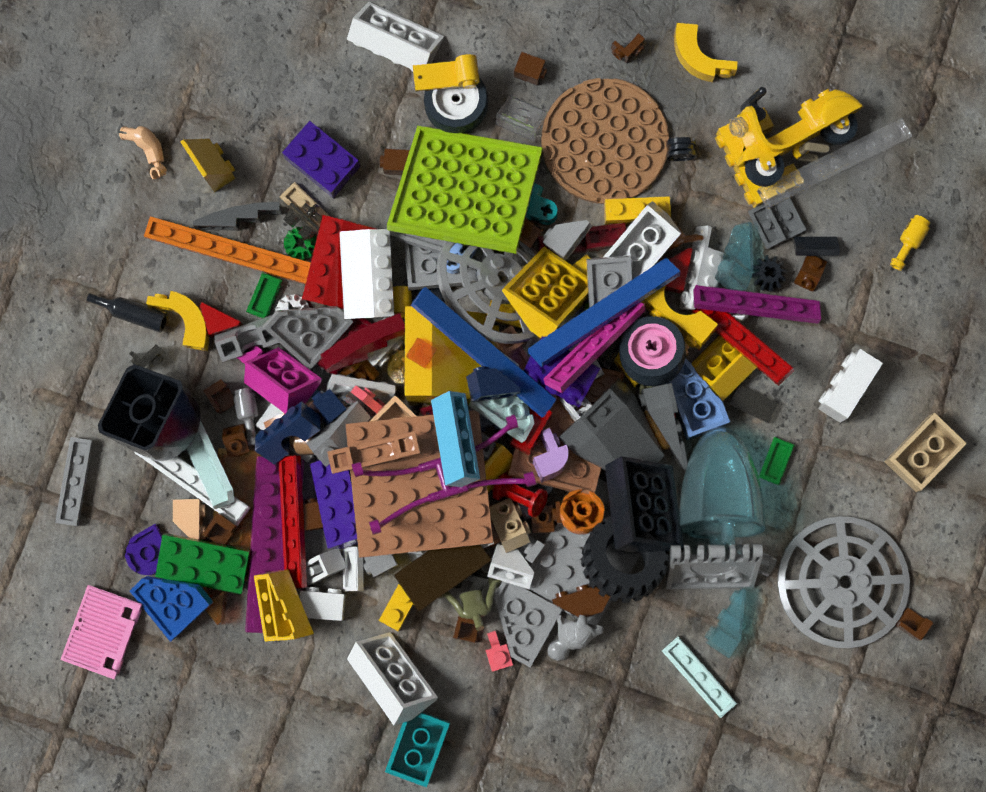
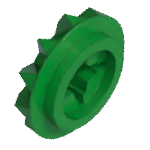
(298, 252)

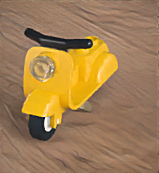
(828, 115)

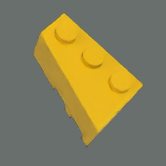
(280, 607)

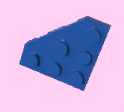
(171, 603)

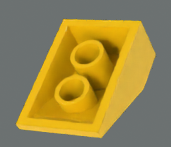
(209, 162)

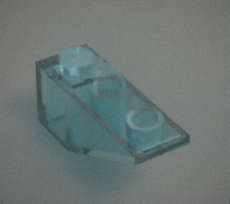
(737, 262)
(728, 631)

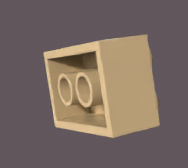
(925, 452)

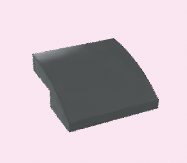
(777, 223)

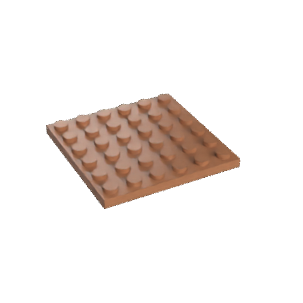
(430, 526)

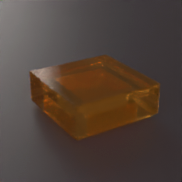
(421, 353)

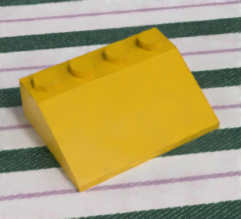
(547, 292)

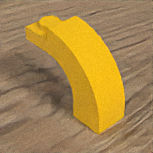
(694, 60)
(195, 333)

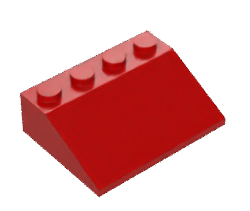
(325, 270)

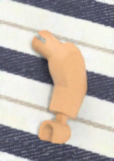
(150, 144)

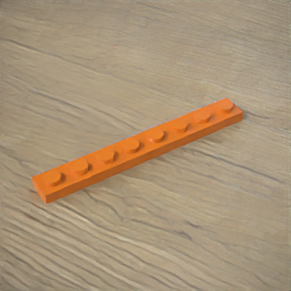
(227, 250)

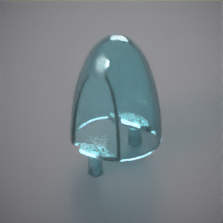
(721, 490)

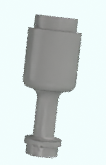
(246, 410)

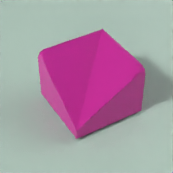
(251, 353)

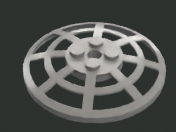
(489, 284)
(831, 589)

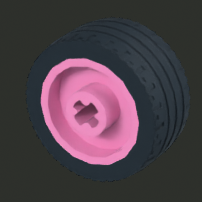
(652, 351)

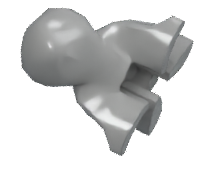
(572, 636)

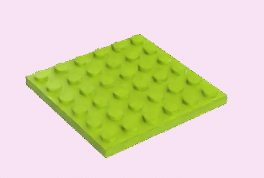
(465, 189)

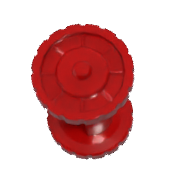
(520, 495)

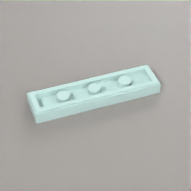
(699, 677)

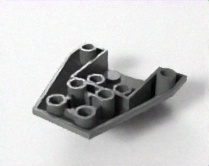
(612, 430)

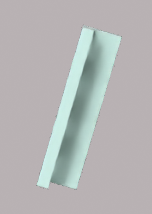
(210, 470)

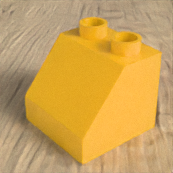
(446, 369)

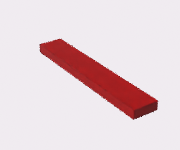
(749, 346)
(293, 519)

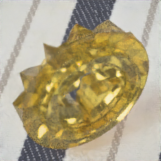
(396, 362)

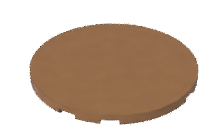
(604, 140)

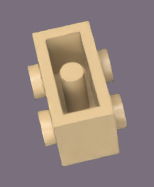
(508, 525)

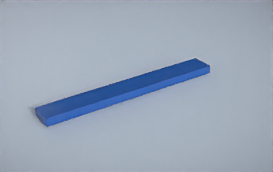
(603, 312)
(481, 349)

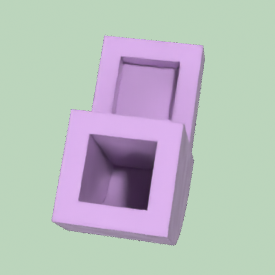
(554, 460)

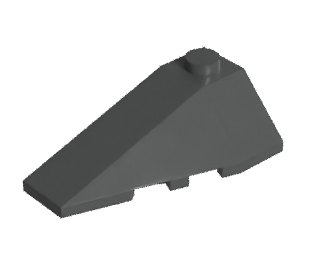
(661, 406)

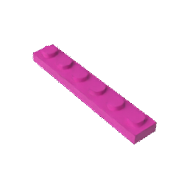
(589, 350)

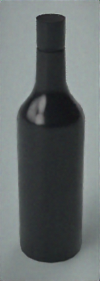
(132, 312)

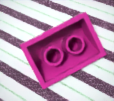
(280, 379)

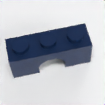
(298, 422)

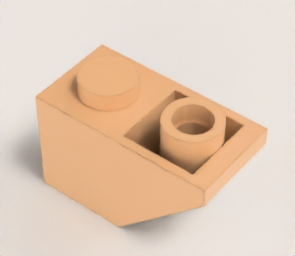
(189, 516)

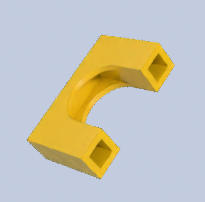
(733, 148)

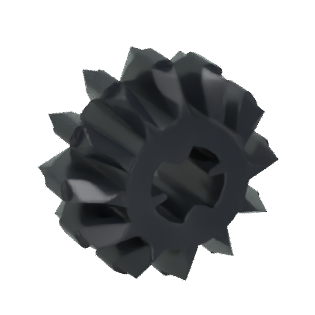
(768, 265)

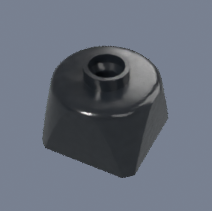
(151, 414)

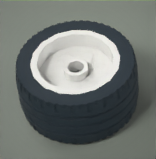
(460, 115)

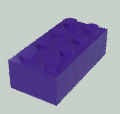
(335, 505)

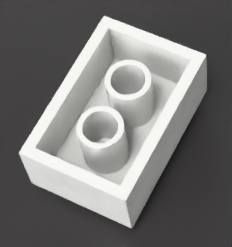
(849, 385)

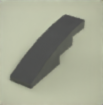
(229, 218)

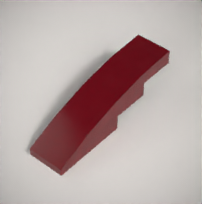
(596, 239)
(366, 340)

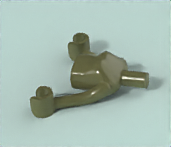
(473, 604)

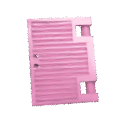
(101, 632)

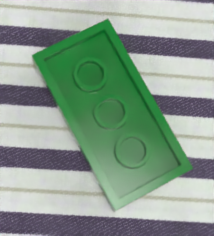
(202, 563)

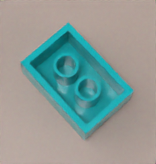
(418, 748)

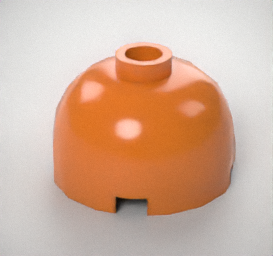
(581, 512)

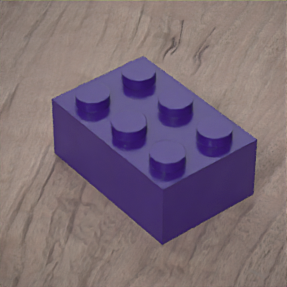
(321, 159)
(576, 391)

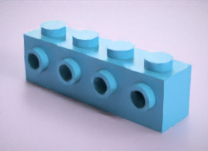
(455, 439)

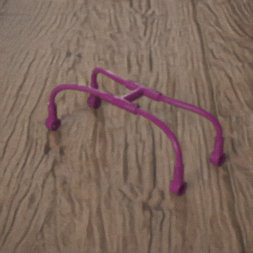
(447, 491)

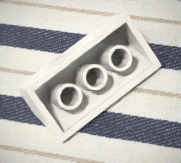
(393, 36)
(646, 239)
(366, 273)
(391, 677)

